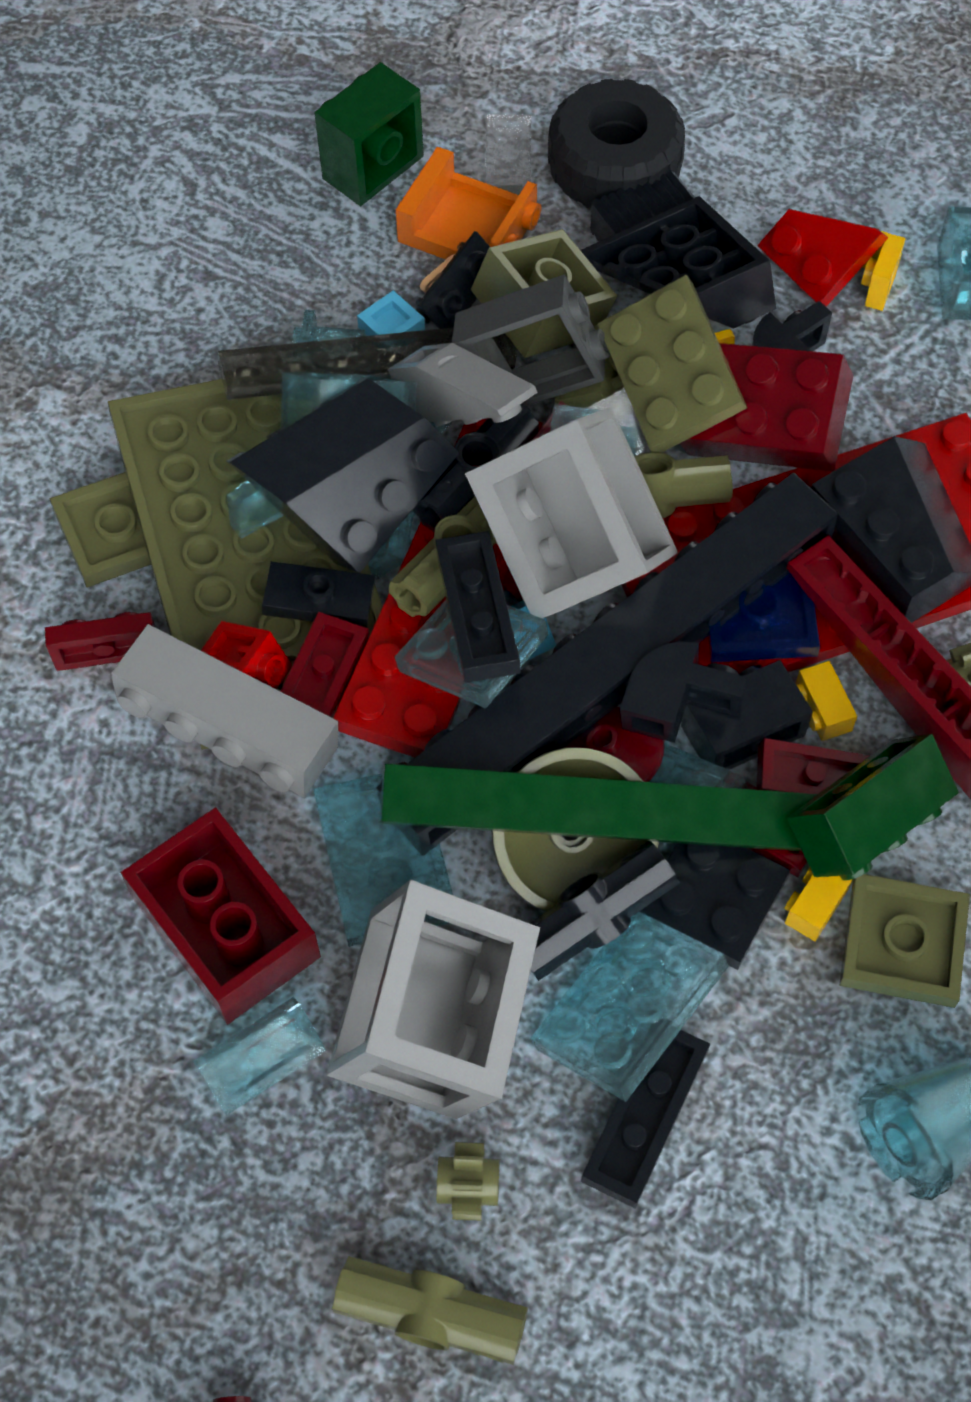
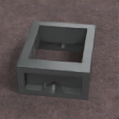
(551, 375)

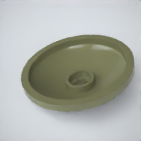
(545, 865)

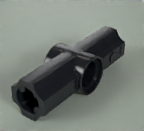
(476, 448)
(600, 907)

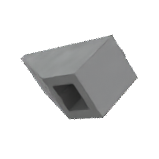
(461, 385)

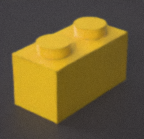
(830, 705)
(815, 904)

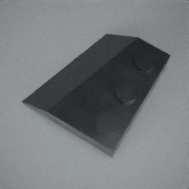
(695, 242)
(349, 470)
(899, 525)

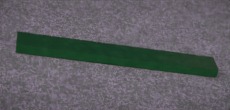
(588, 807)

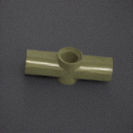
(685, 480)
(420, 582)
(430, 1310)

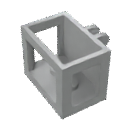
(572, 514)
(431, 1008)

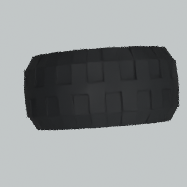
(613, 139)

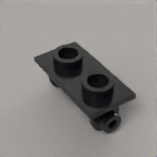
(453, 288)

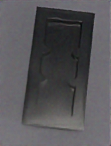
(304, 591)

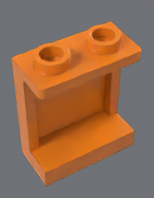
(449, 207)

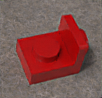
(249, 651)

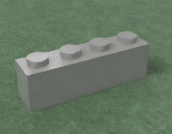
(225, 711)

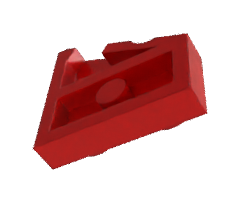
(820, 251)

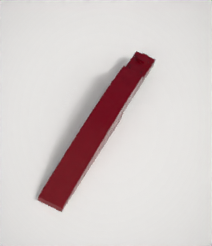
(892, 652)

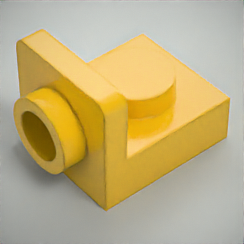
(882, 270)

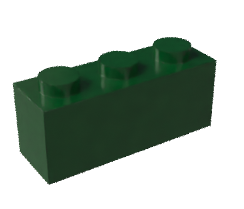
(873, 807)

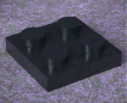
(719, 896)

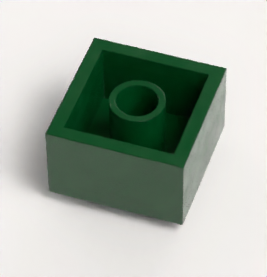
(370, 133)

